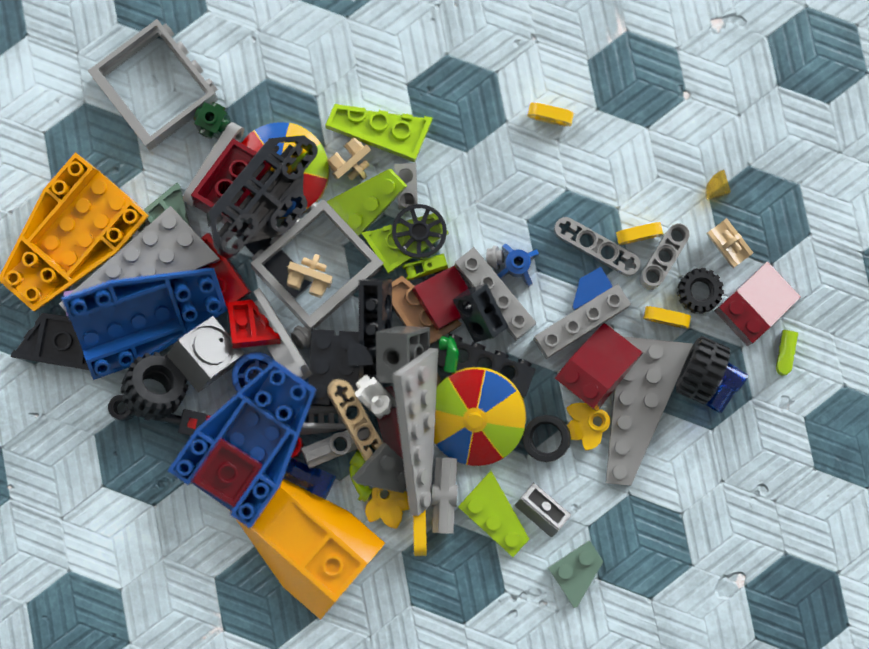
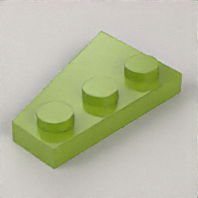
(385, 248)

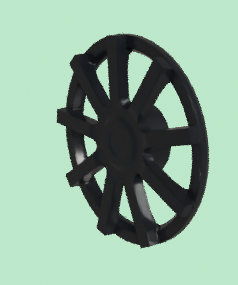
(419, 231)

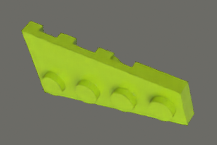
(390, 132)

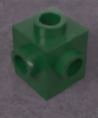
(217, 125)

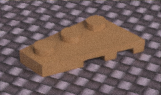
(412, 313)

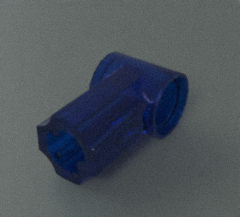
(730, 383)
(315, 480)

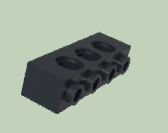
(374, 316)
(499, 360)

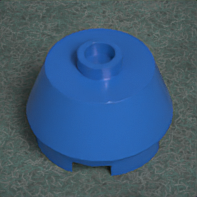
(248, 368)

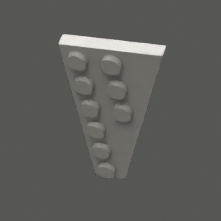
(160, 248)
(640, 404)
(416, 406)

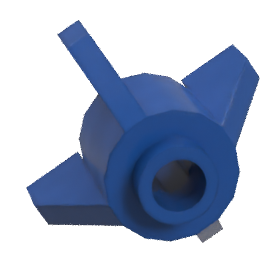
(514, 270)

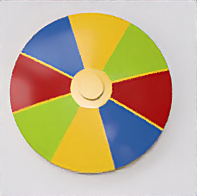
(316, 174)
(478, 416)

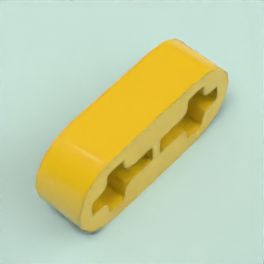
(550, 114)
(639, 233)
(667, 317)
(419, 528)

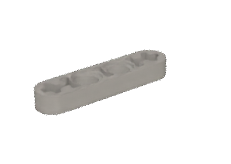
(232, 131)
(598, 243)

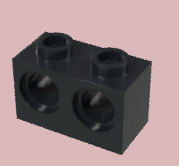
(480, 313)

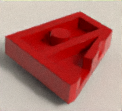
(249, 326)

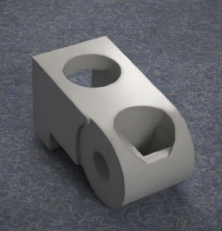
(408, 175)

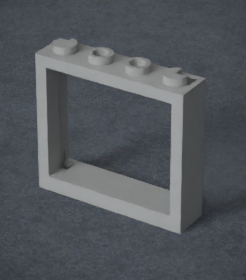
(129, 49)
(343, 293)

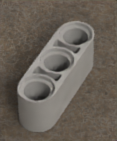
(670, 246)

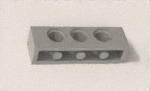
(478, 272)
(581, 321)

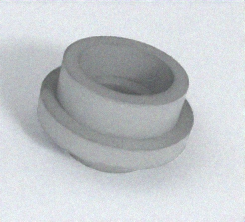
(495, 257)
(301, 337)

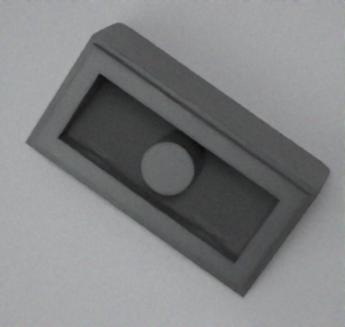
(542, 510)

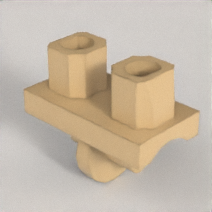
(357, 152)
(729, 243)
(319, 280)

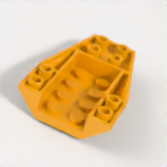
(70, 233)
(312, 545)

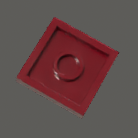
(437, 295)
(227, 472)

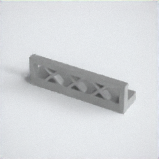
(285, 352)

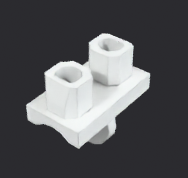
(374, 396)

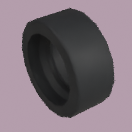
(528, 434)

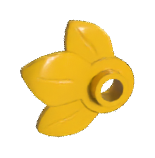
(583, 427)
(387, 508)

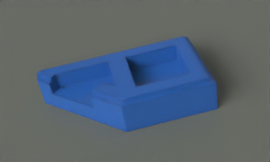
(590, 287)

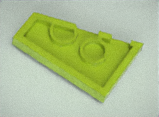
(368, 200)
(494, 515)

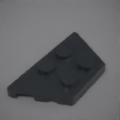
(52, 342)

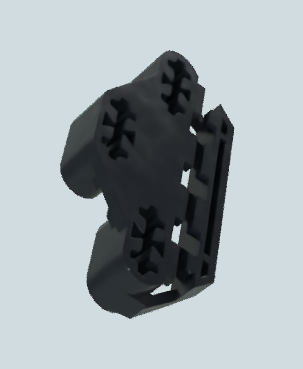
(271, 196)

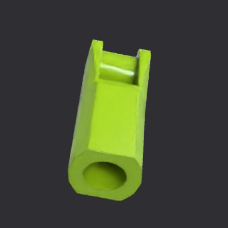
(429, 265)
(786, 352)

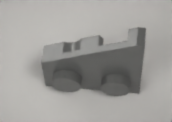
(383, 470)

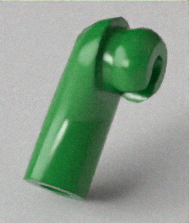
(452, 353)

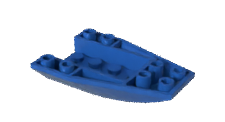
(140, 315)
(261, 422)

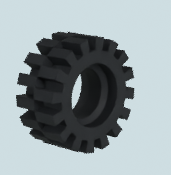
(712, 282)

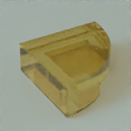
(717, 186)

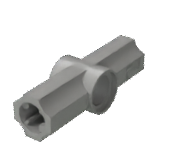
(324, 451)
(444, 495)

